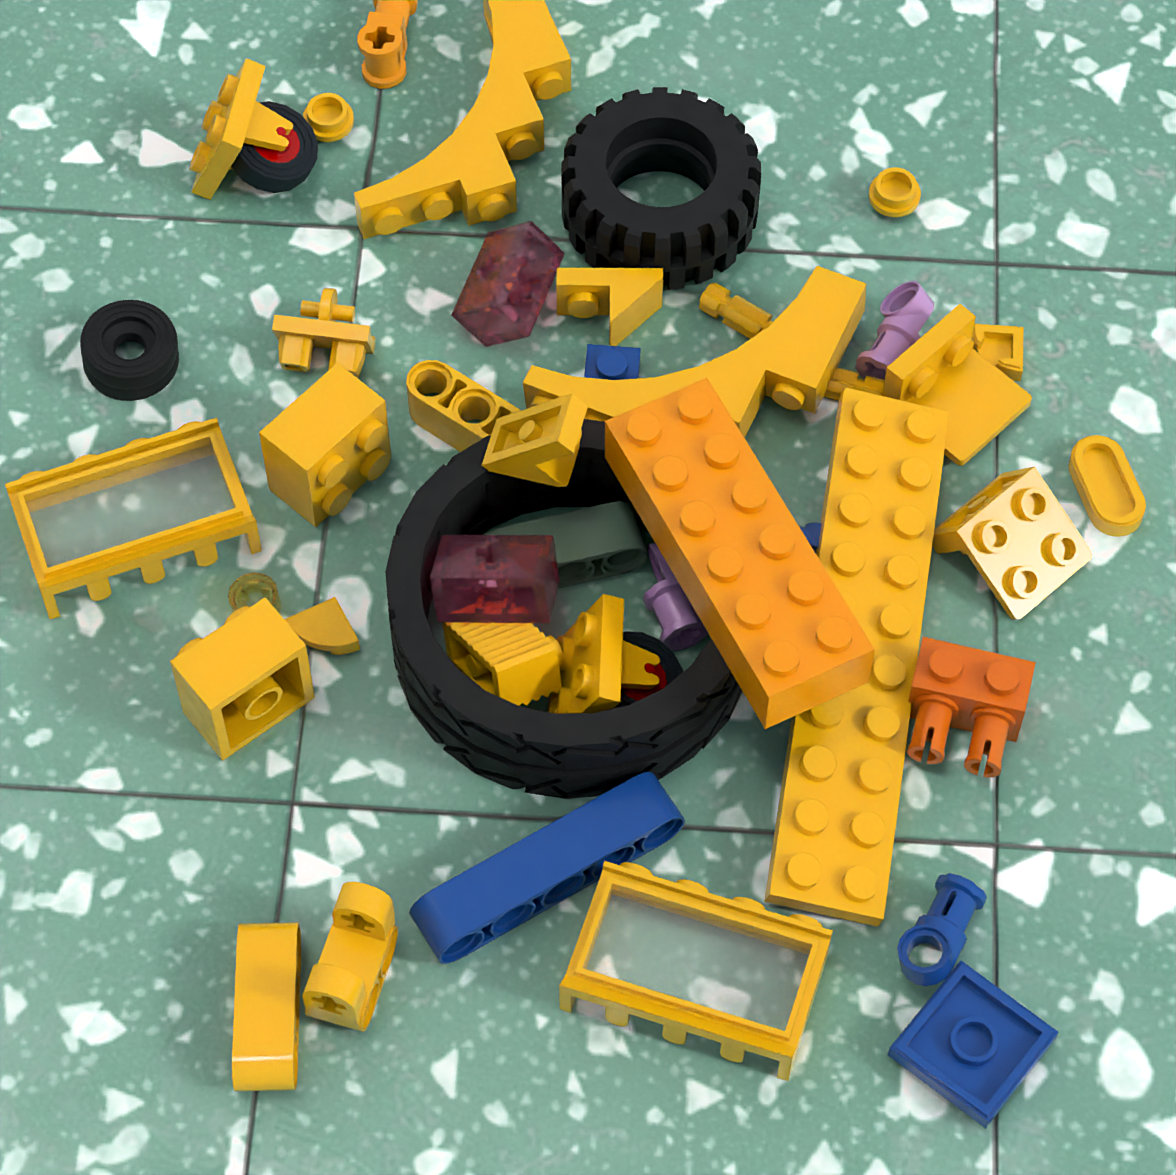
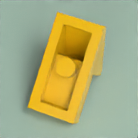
(622, 293)
(538, 441)

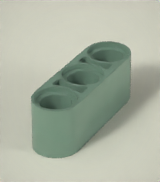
(590, 541)

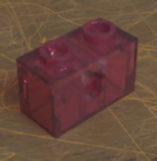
(508, 284)
(495, 578)

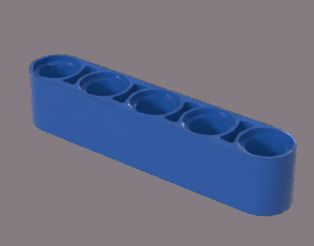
(545, 867)

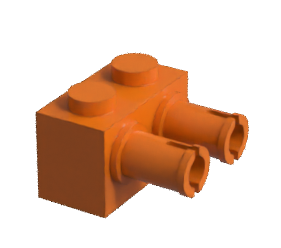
(970, 693)

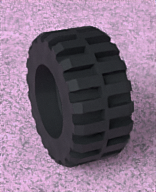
(670, 136)

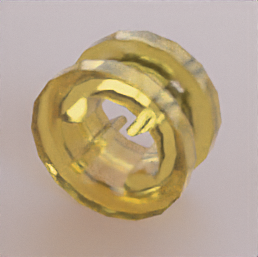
(253, 583)

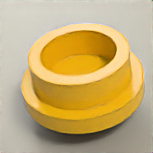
(329, 117)
(894, 192)

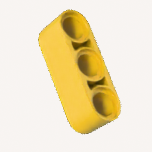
(457, 403)
(266, 1007)

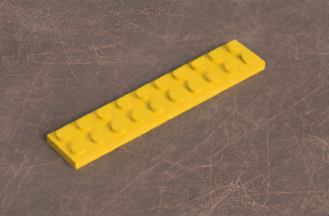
(850, 751)

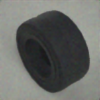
(123, 323)

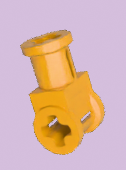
(385, 42)

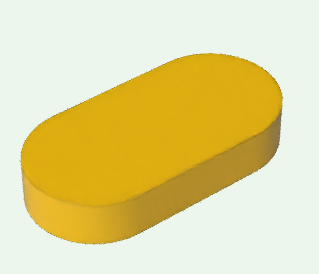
(1107, 485)

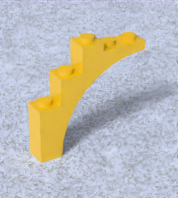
(503, 125)
(784, 361)

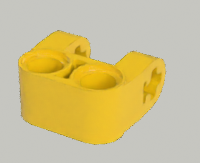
(354, 958)

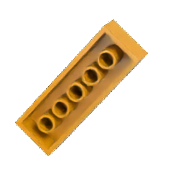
(737, 553)

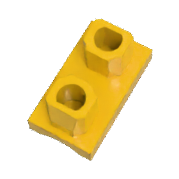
(299, 335)

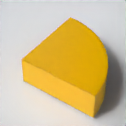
(1001, 347)
(325, 628)

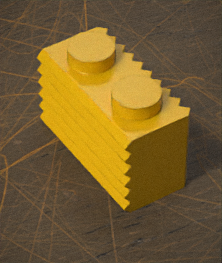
(506, 658)

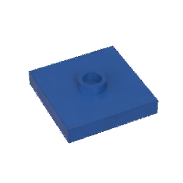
(973, 1044)

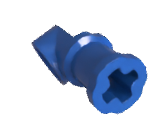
(942, 928)

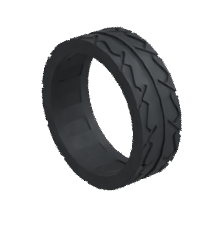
(513, 743)

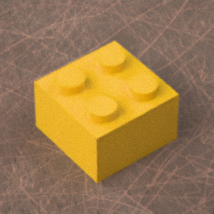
(326, 445)
(243, 677)

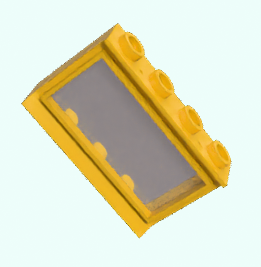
(131, 511)
(697, 964)

